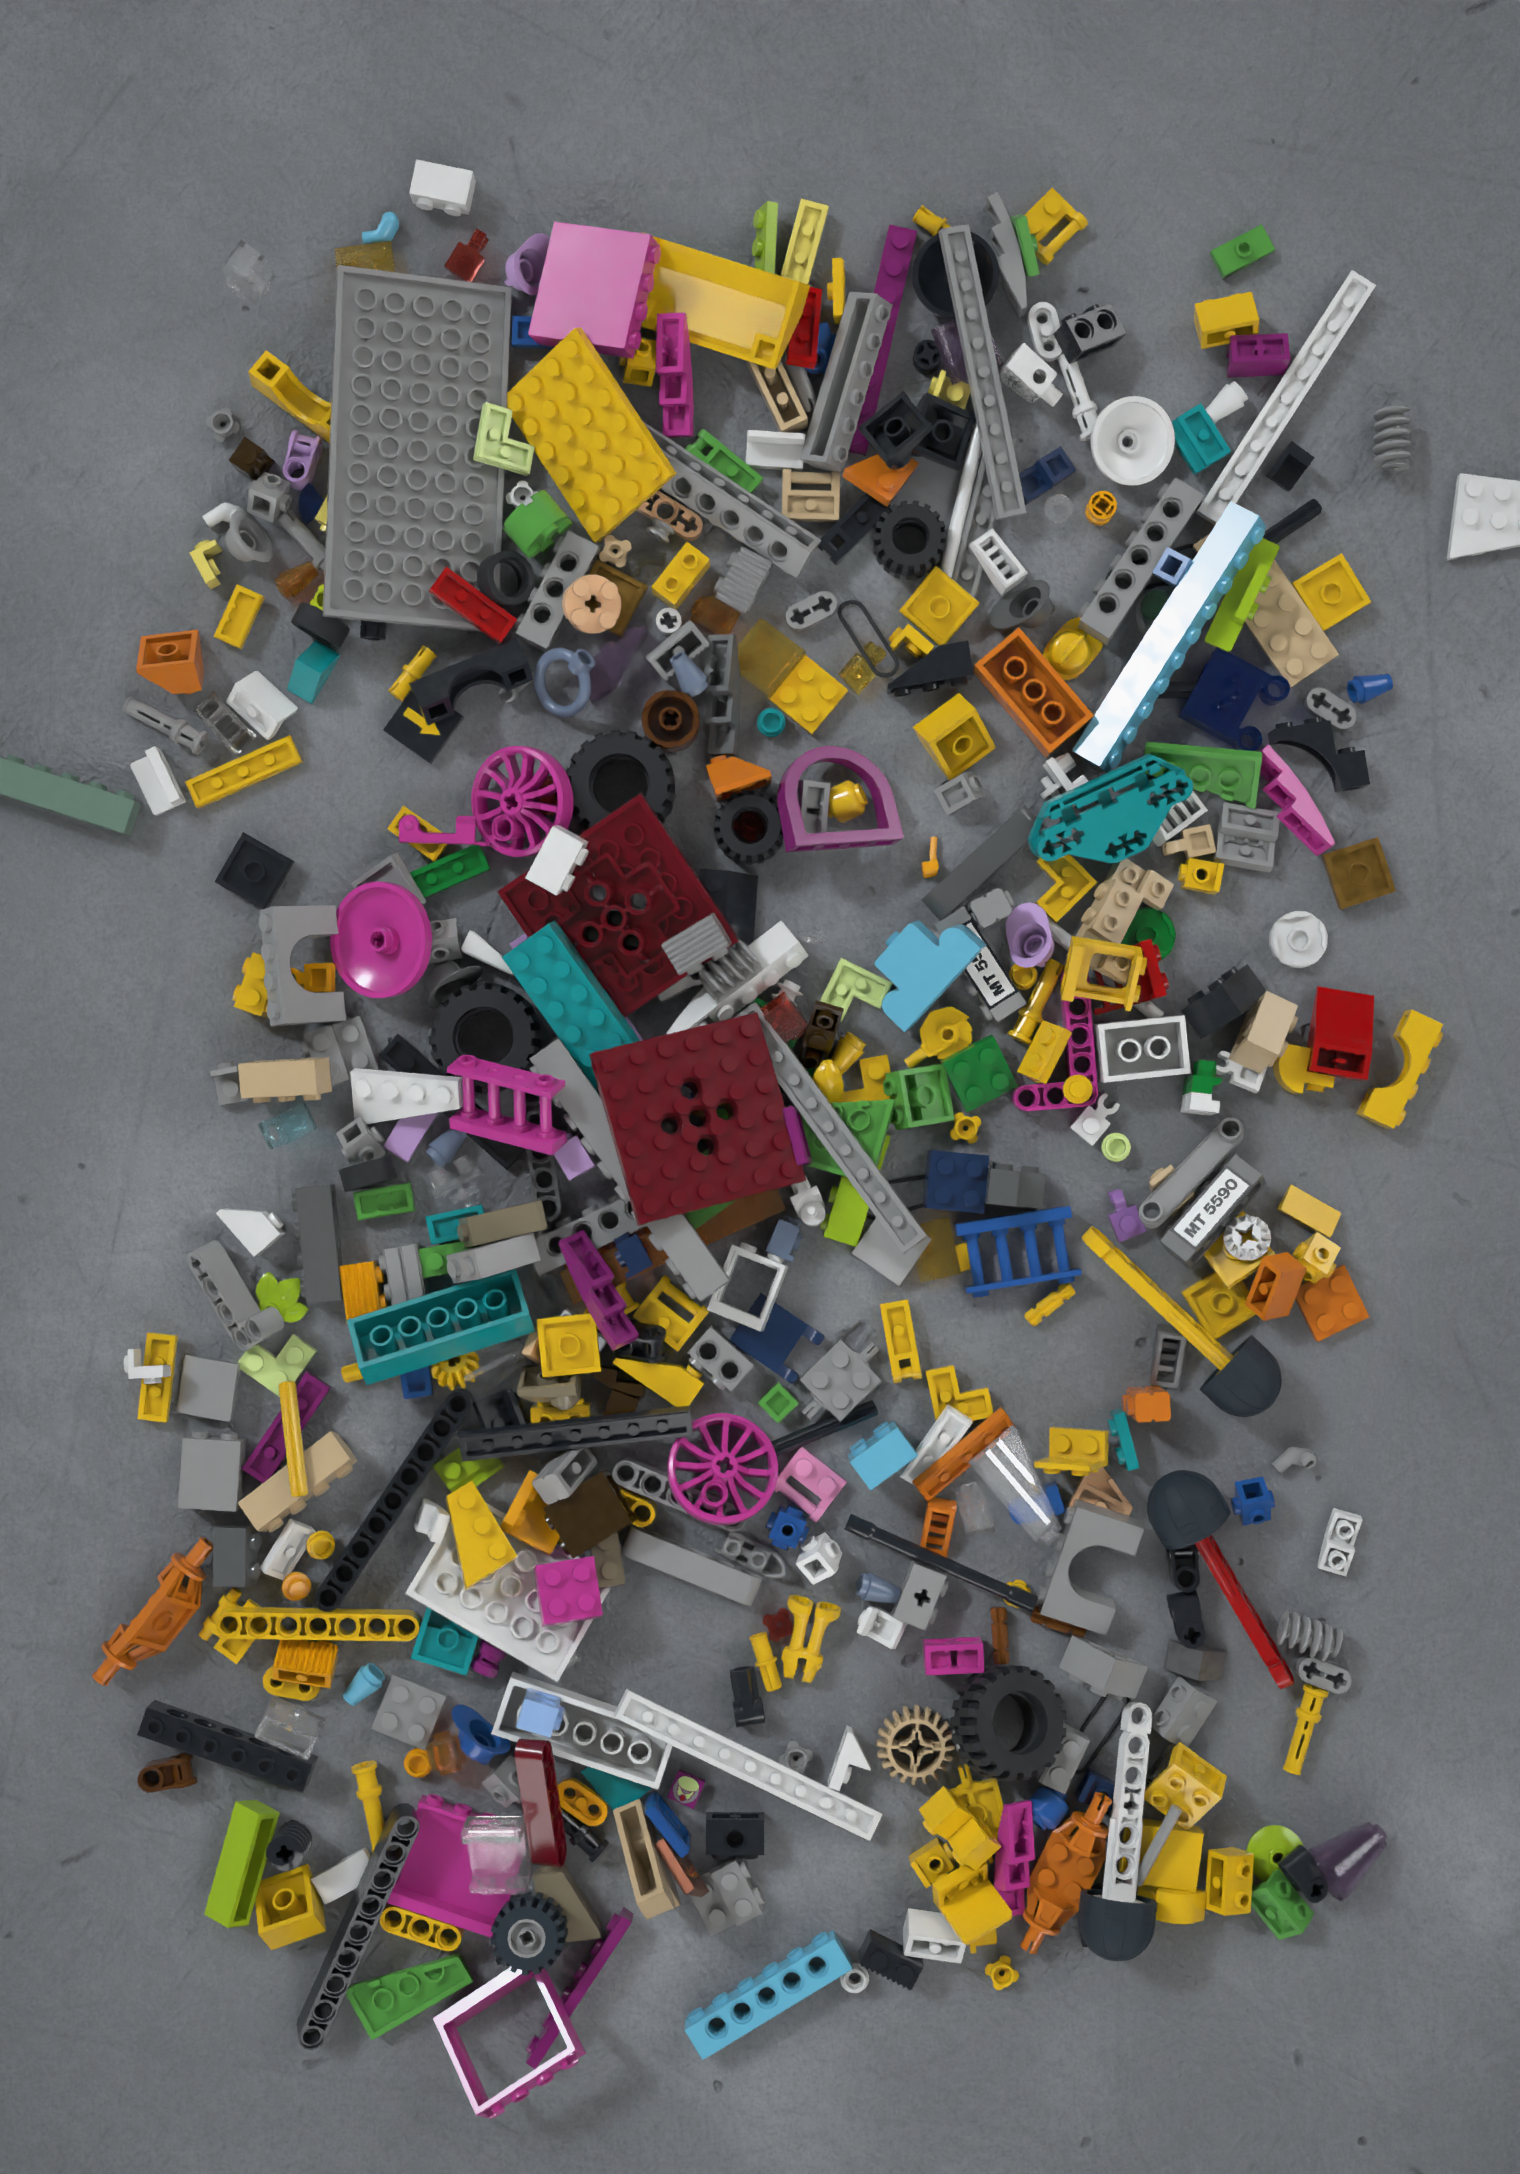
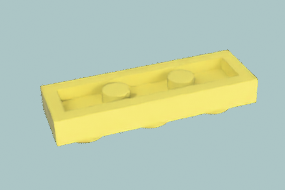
(804, 241)

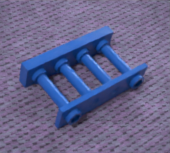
(999, 1228)

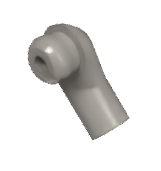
(1294, 1456)

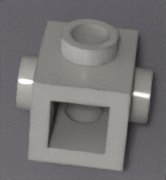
(268, 497)
(445, 941)
(360, 1142)
(503, 1782)

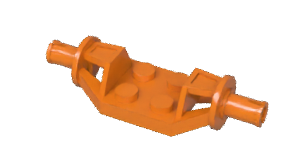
(161, 1617)
(1063, 1870)

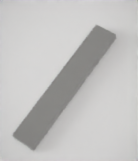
(979, 520)

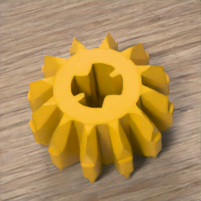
(448, 1374)

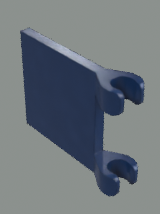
(777, 1340)

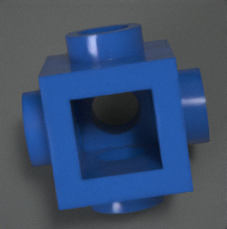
(1252, 1501)
(787, 1516)

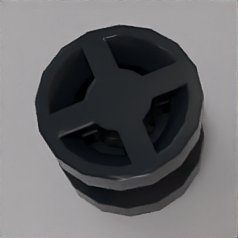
(926, 350)

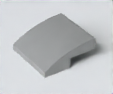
(1246, 837)
(883, 1254)
(208, 1387)

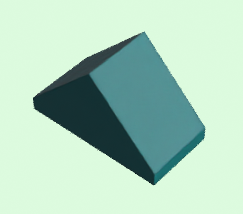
(312, 671)

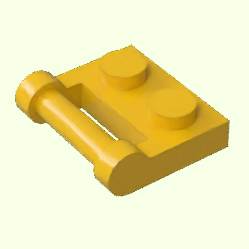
(1046, 216)
(658, 1313)

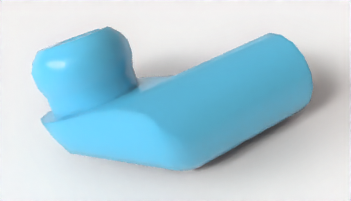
(385, 230)

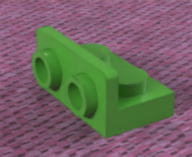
(1281, 1906)

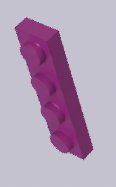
(271, 1448)

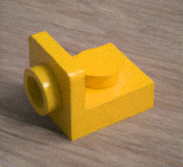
(916, 643)

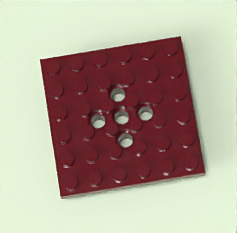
(626, 856)
(724, 1068)

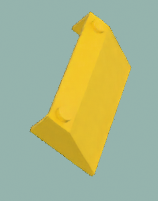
(726, 303)

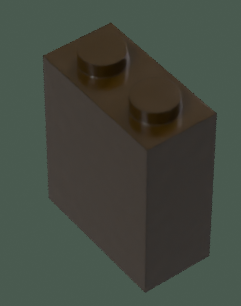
(589, 1514)

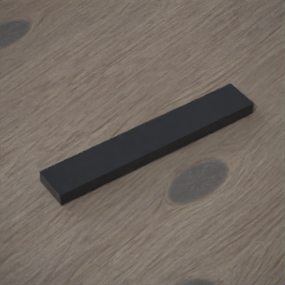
(407, 1059)

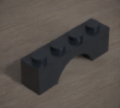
(500, 666)

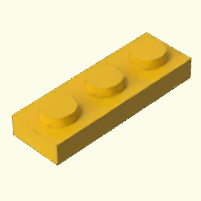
(156, 1397)

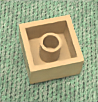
(1264, 1032)

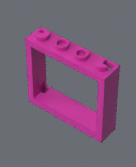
(478, 2001)

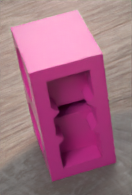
(953, 1655)

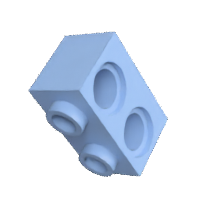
(540, 1713)

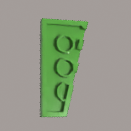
(1216, 770)
(400, 1995)

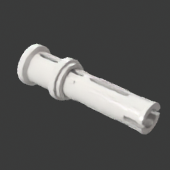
(1084, 408)

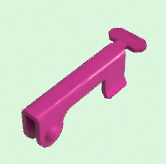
(465, 832)

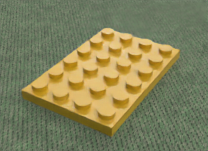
(588, 435)

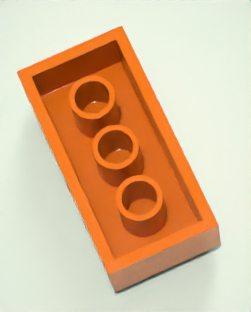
(1032, 692)

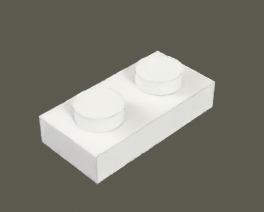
(287, 1549)

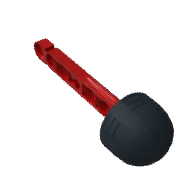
(1186, 1511)

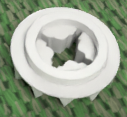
(1251, 1249)

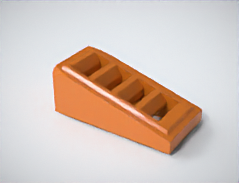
(942, 1511)

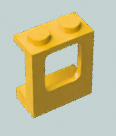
(1077, 968)

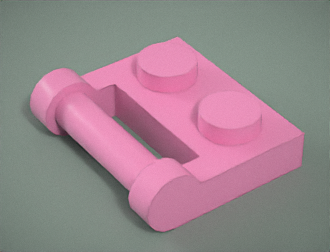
(814, 1476)

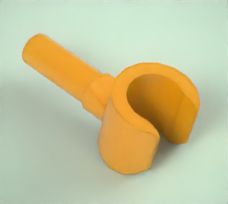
(931, 867)

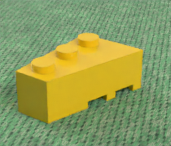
(477, 1536)

